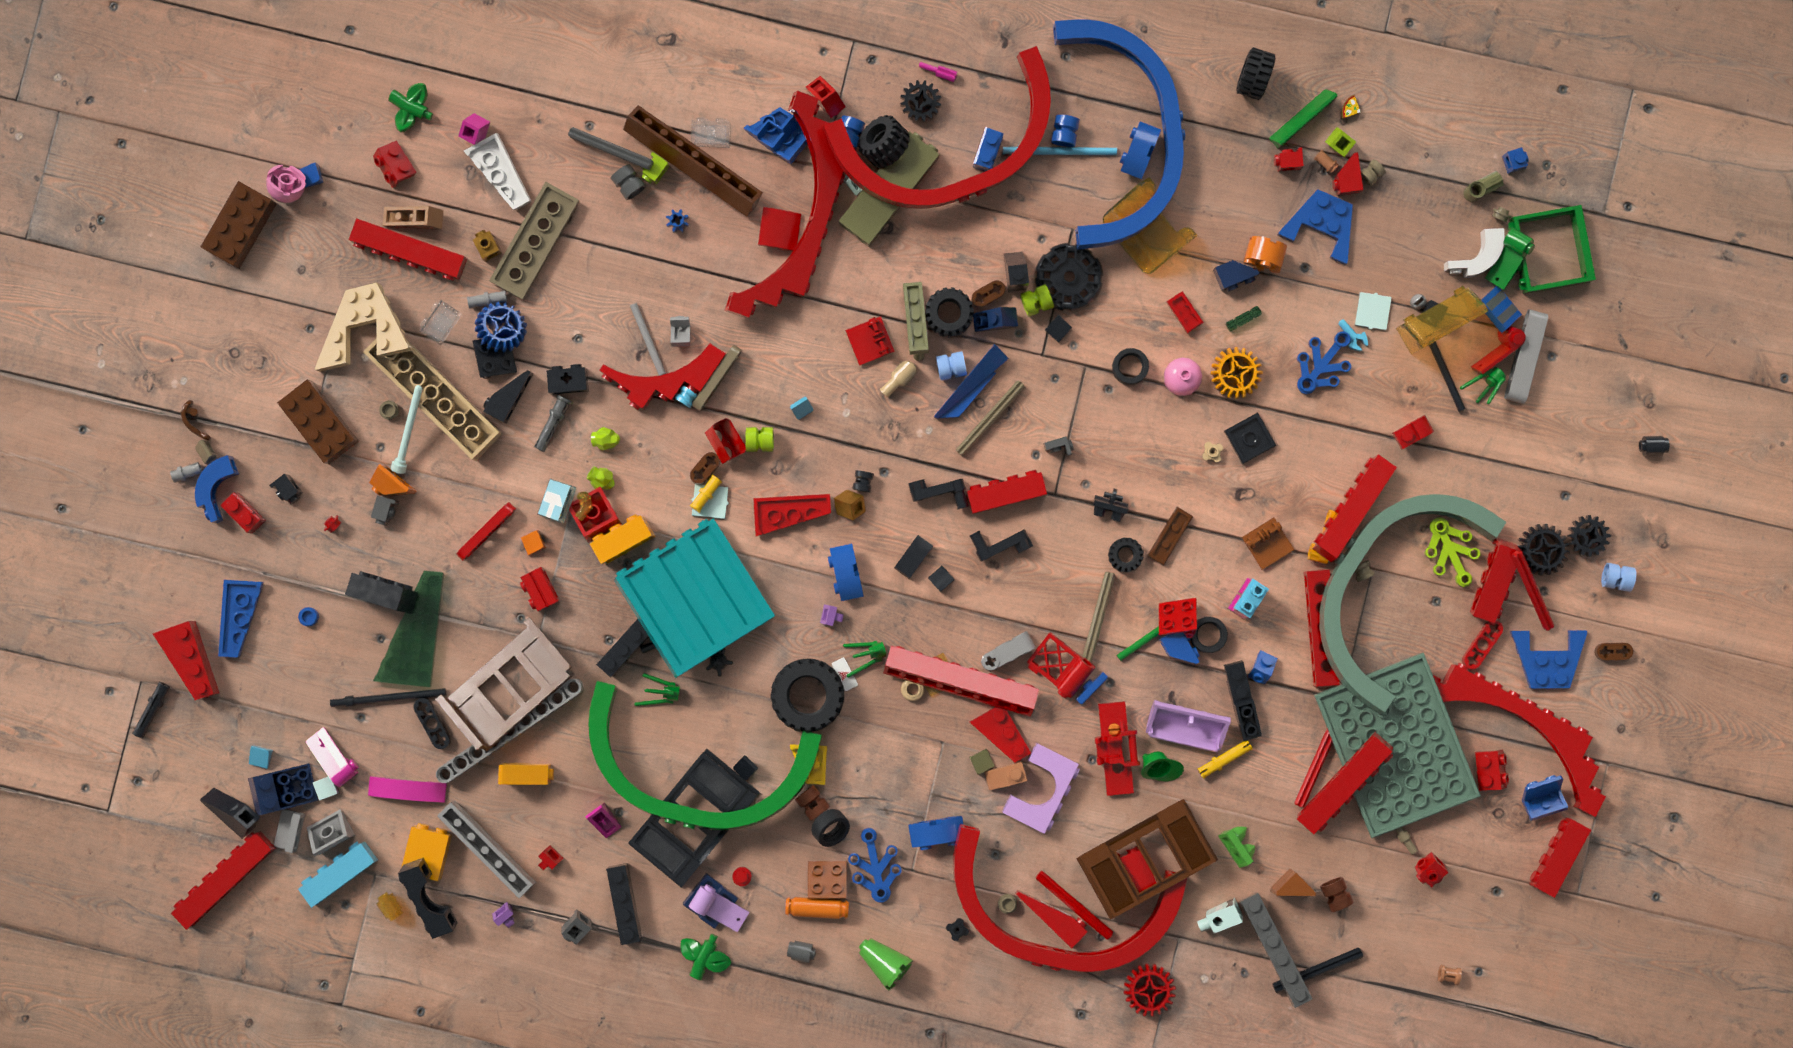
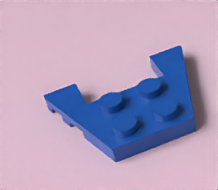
(1325, 215)
(1549, 668)

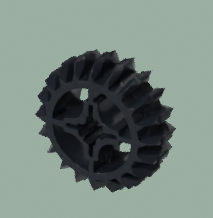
(1540, 543)

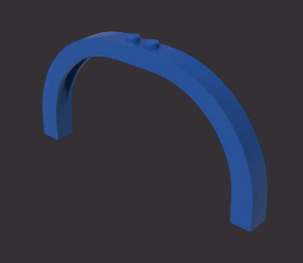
(1116, 38)

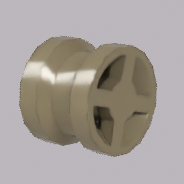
(1363, 571)

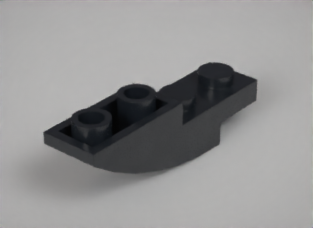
(1242, 700)

